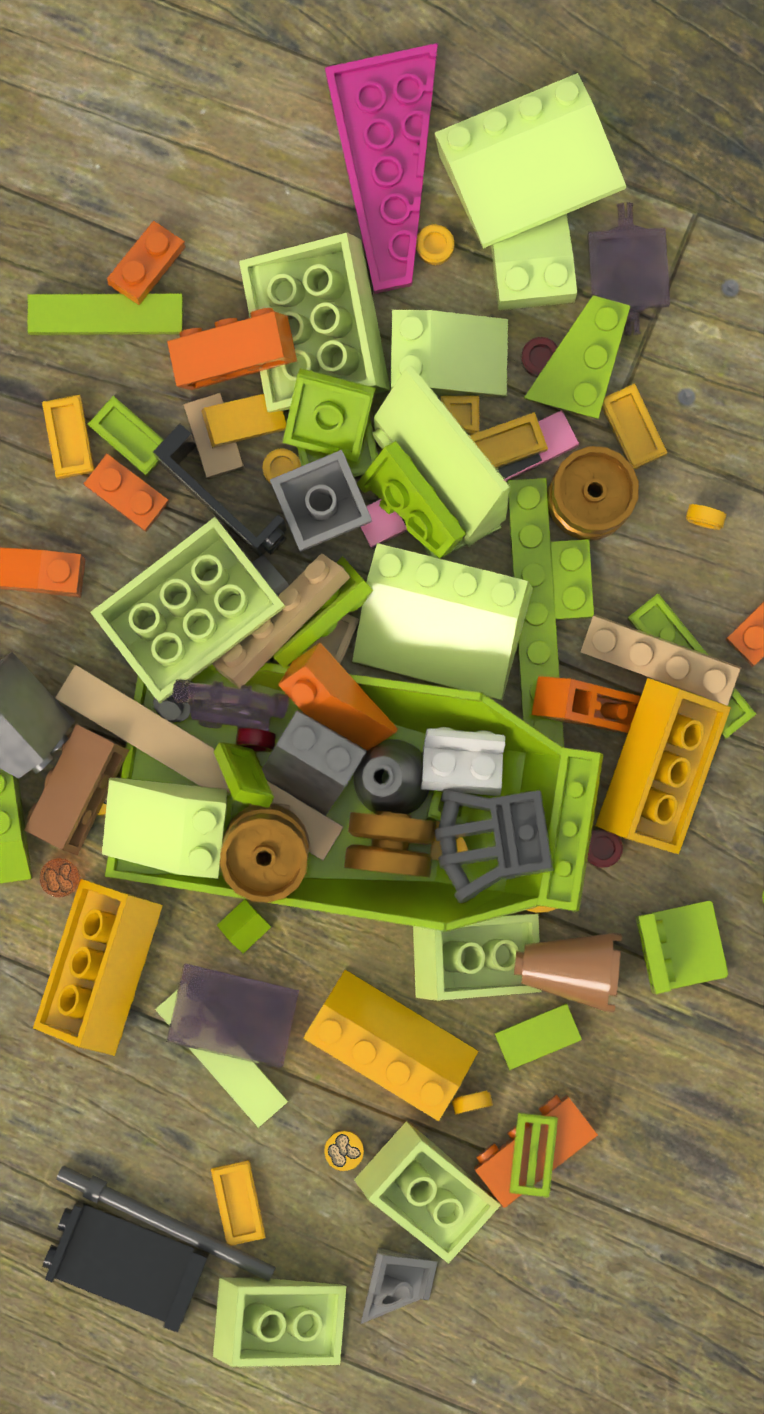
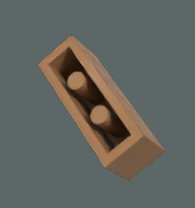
(75, 790)

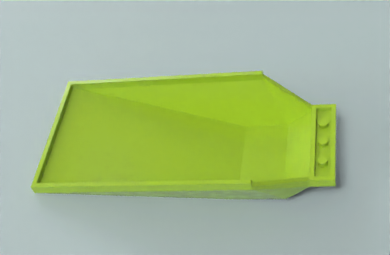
(530, 764)

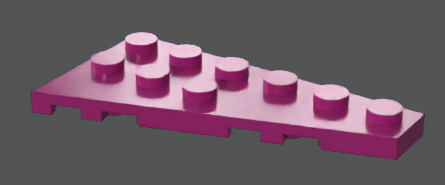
(383, 134)

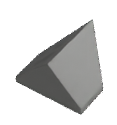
(396, 1282)

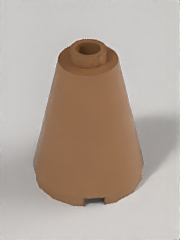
(573, 968)

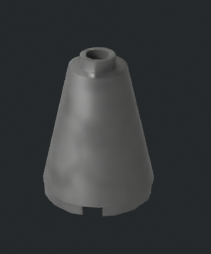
(403, 790)

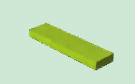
(104, 314)
(660, 621)

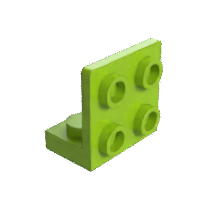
(681, 946)

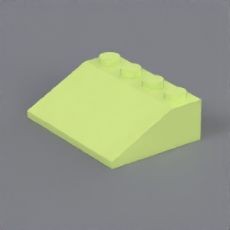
(530, 160)
(329, 313)
(443, 455)
(187, 609)
(441, 621)

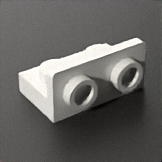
(462, 761)

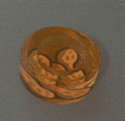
(59, 877)

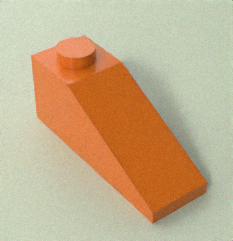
(42, 571)
(335, 699)
(584, 704)

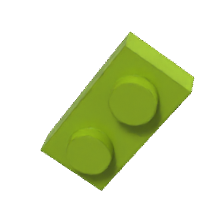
(572, 579)

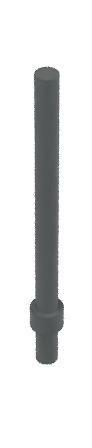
(97, 1190)

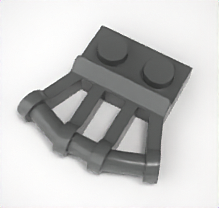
(518, 833)

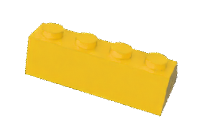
(663, 766)
(97, 967)
(391, 1045)

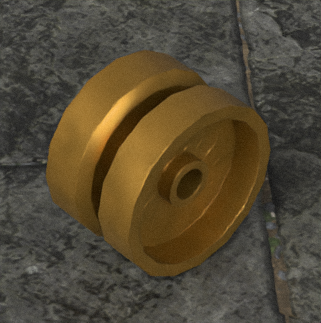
(586, 515)
(390, 843)
(283, 865)

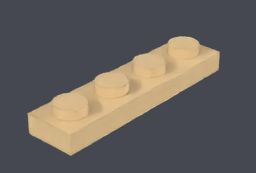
(301, 602)
(661, 659)

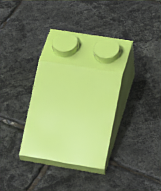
(535, 267)
(451, 351)
(165, 826)
(473, 958)
(426, 1192)
(278, 1322)

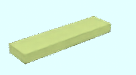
(240, 1078)

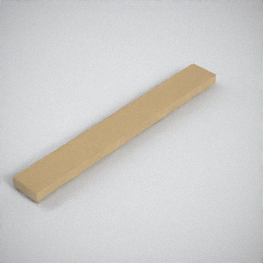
(176, 747)

